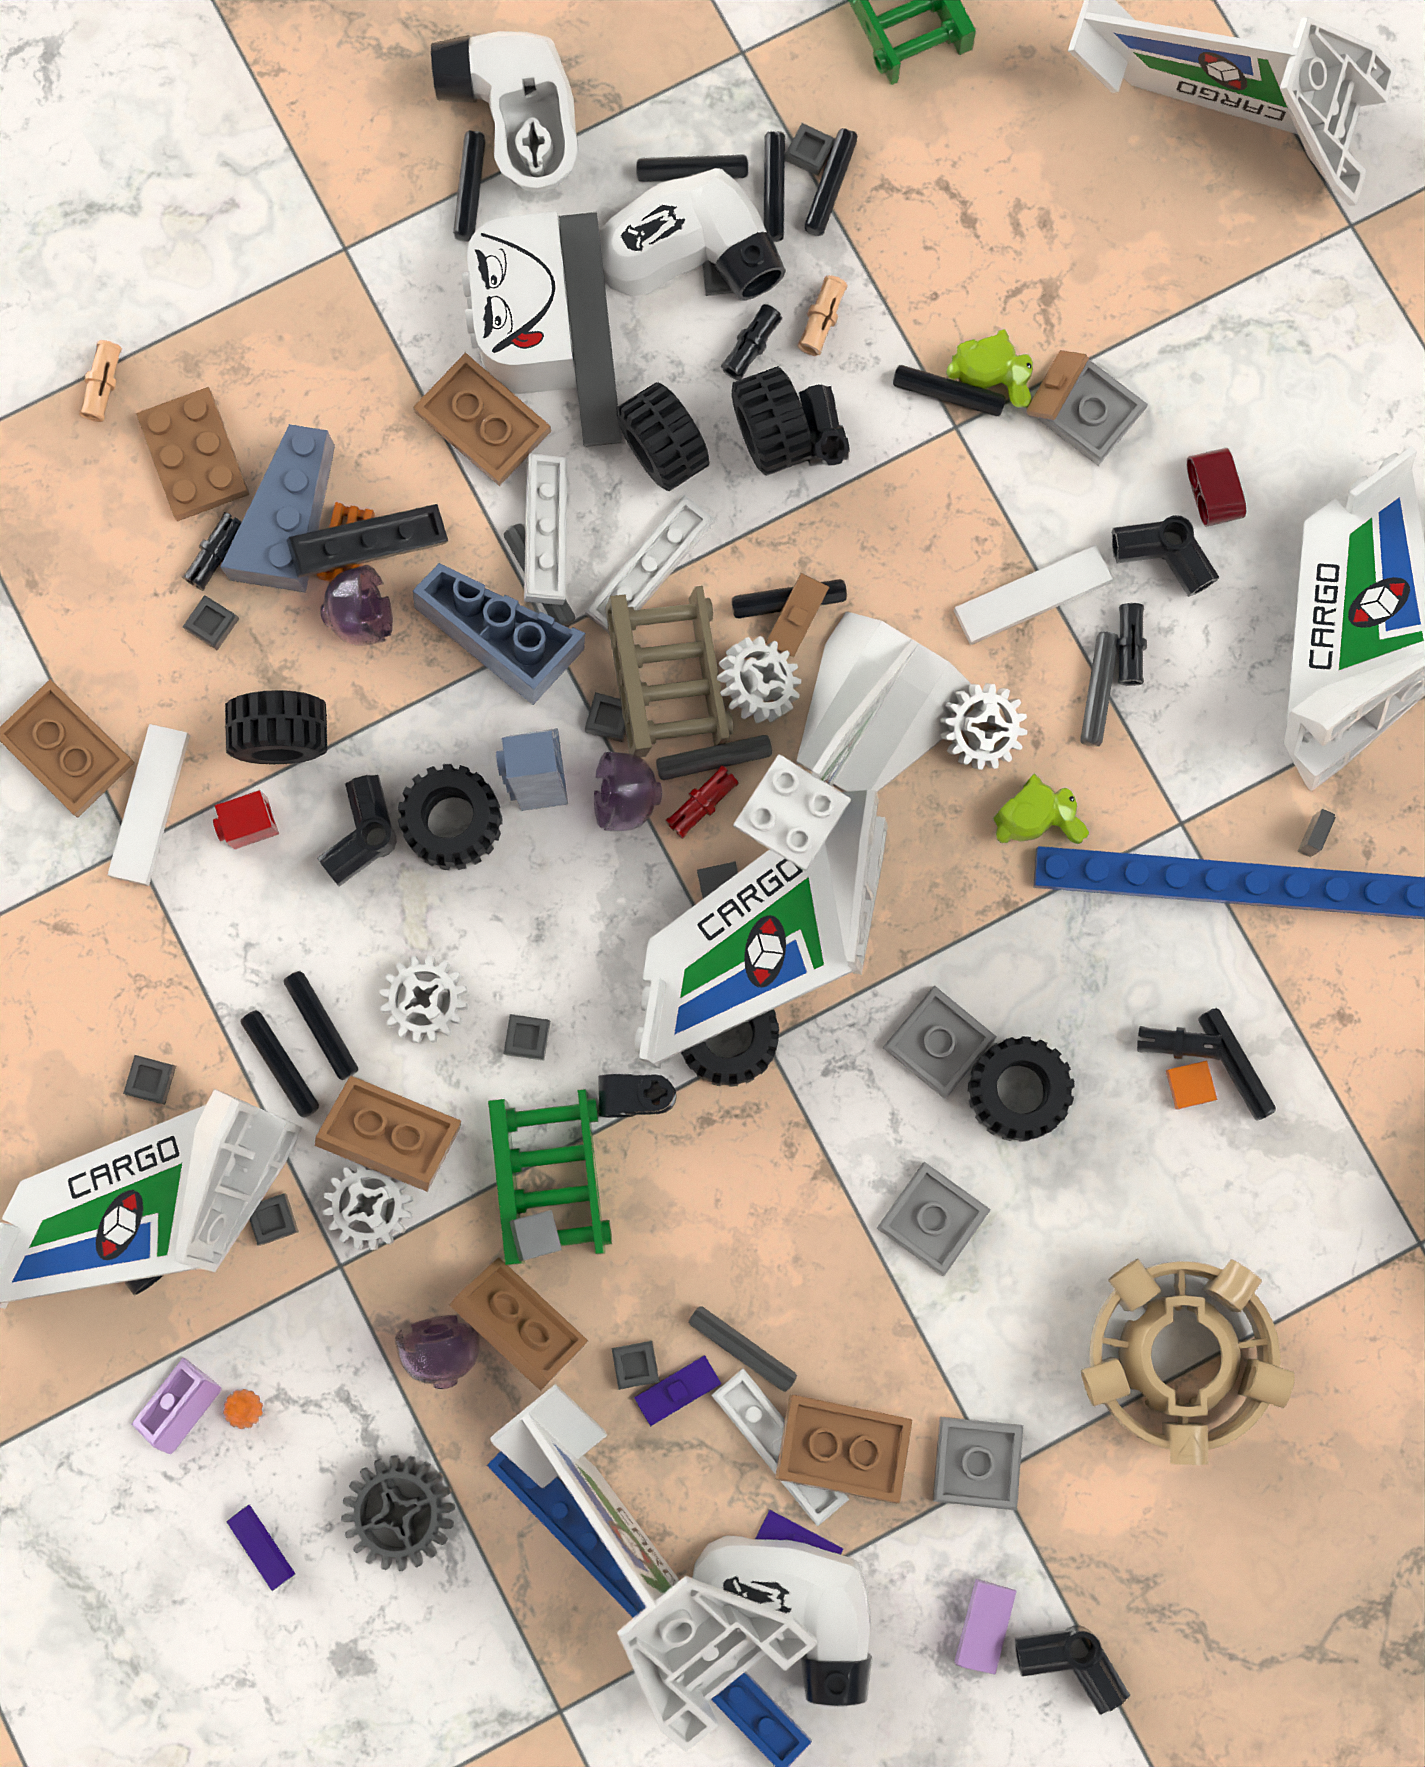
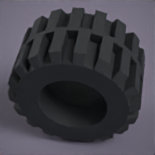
(771, 420)
(663, 436)
(276, 727)
(433, 789)
(743, 1067)
(1050, 1070)

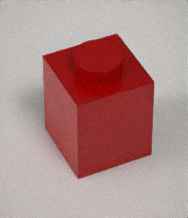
(245, 820)

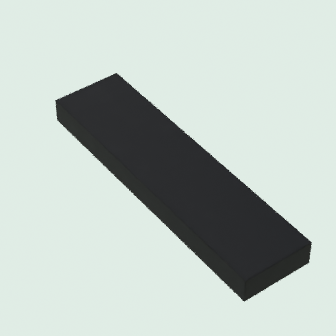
(367, 540)

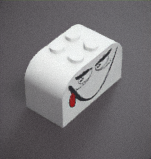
(520, 303)

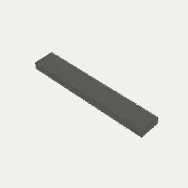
(590, 329)

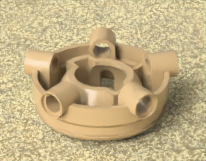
(1111, 1378)

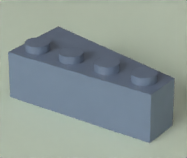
(283, 506)
(507, 638)
(533, 769)

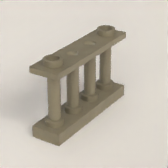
(637, 695)

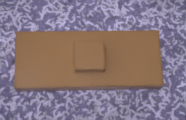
(1057, 384)
(797, 614)

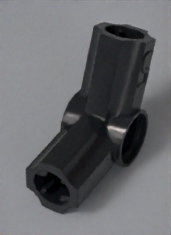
(828, 437)
(1185, 559)
(369, 812)
(1095, 1672)

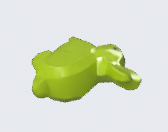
(992, 362)
(1036, 811)

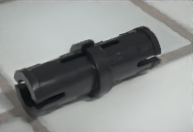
(751, 342)
(212, 552)
(1131, 645)
(1179, 1043)

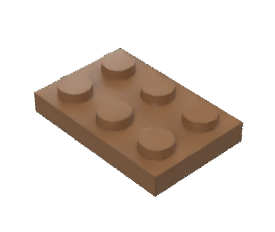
(482, 419)
(192, 454)
(64, 748)
(388, 1133)
(518, 1323)
(844, 1449)

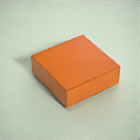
(1191, 1085)

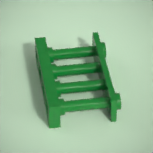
(954, 29)
(511, 1161)

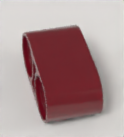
(1216, 487)

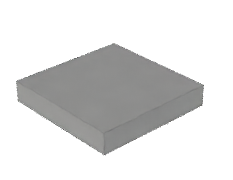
(1096, 413)
(939, 1042)
(933, 1219)
(978, 1463)

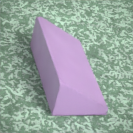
(176, 1407)
(985, 1627)

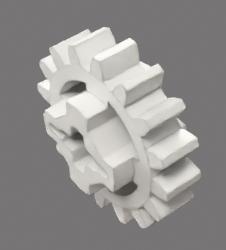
(759, 679)
(986, 709)
(407, 1009)
(378, 1222)

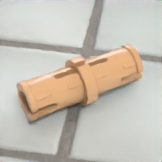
(822, 315)
(100, 381)

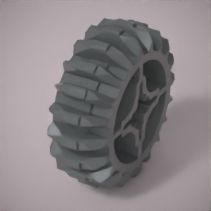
(404, 1530)

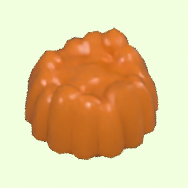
(243, 1409)

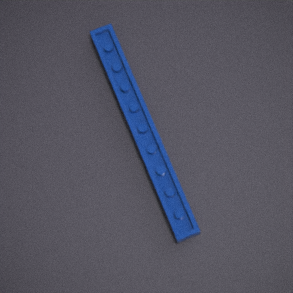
(1230, 882)
(741, 1700)

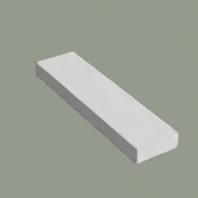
(545, 529)
(654, 559)
(1033, 595)
(148, 805)
(764, 1430)

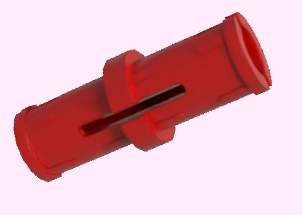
(702, 802)

